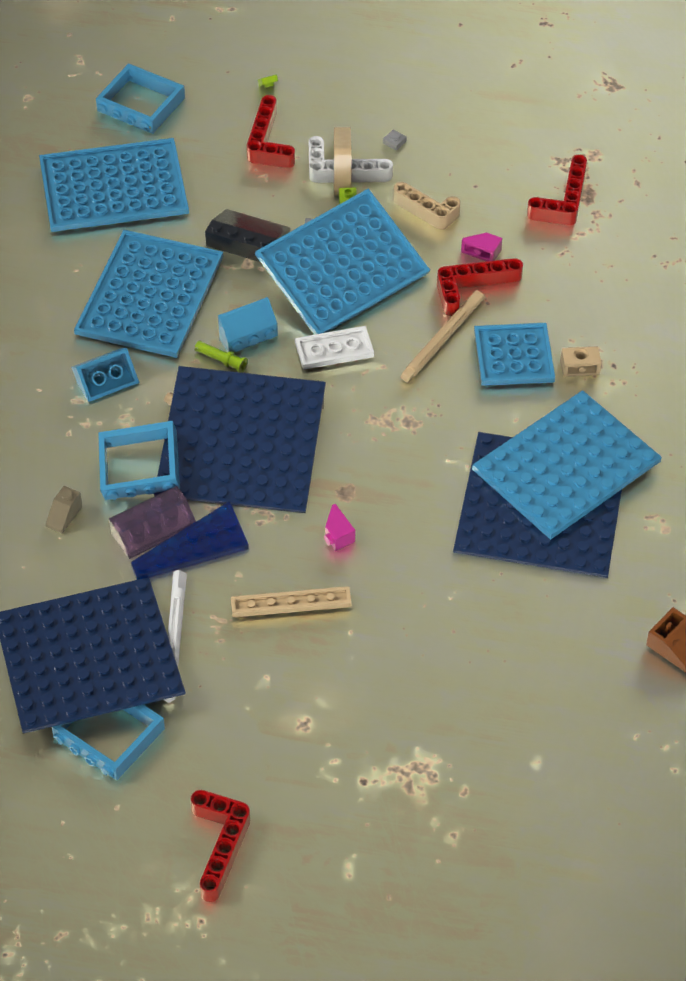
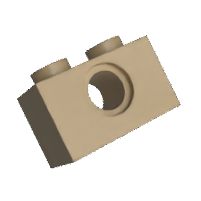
(580, 361)

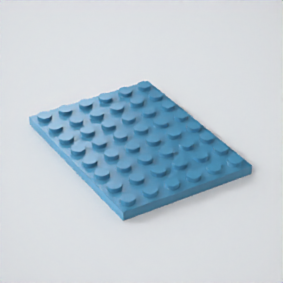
(113, 184)
(342, 262)
(149, 293)
(566, 464)

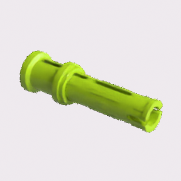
(228, 359)

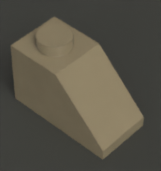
(64, 509)

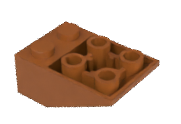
(669, 638)

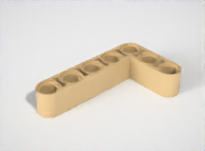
(342, 158)

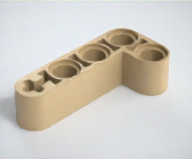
(435, 213)

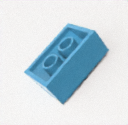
(247, 325)
(105, 374)

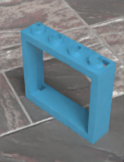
(149, 80)
(132, 436)
(95, 758)

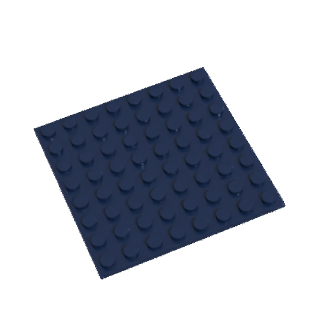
(244, 437)
(500, 532)
(88, 655)

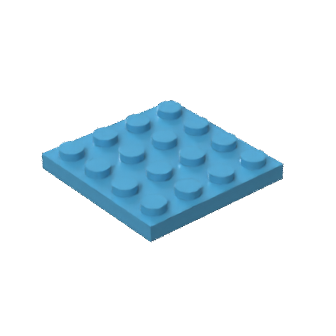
(514, 354)

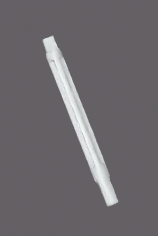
(176, 615)

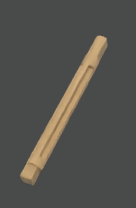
(442, 336)

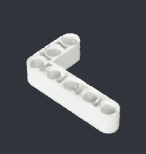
(361, 169)

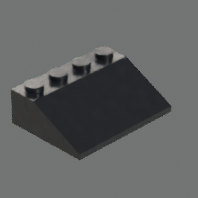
(242, 233)

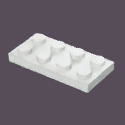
(334, 347)

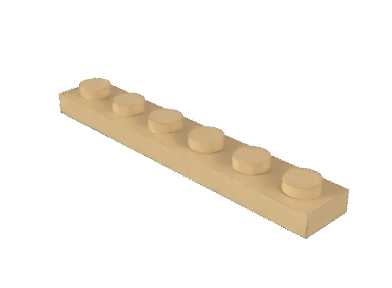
(290, 601)

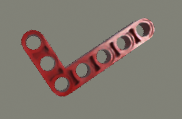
(258, 148)
(564, 211)
(474, 275)
(225, 841)

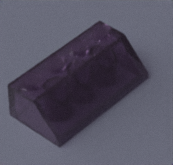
(151, 522)

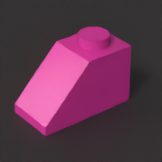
(482, 246)
(338, 529)

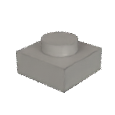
(394, 140)

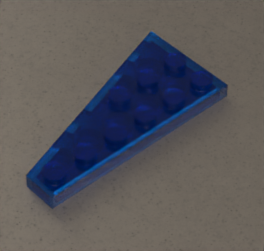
(202, 541)

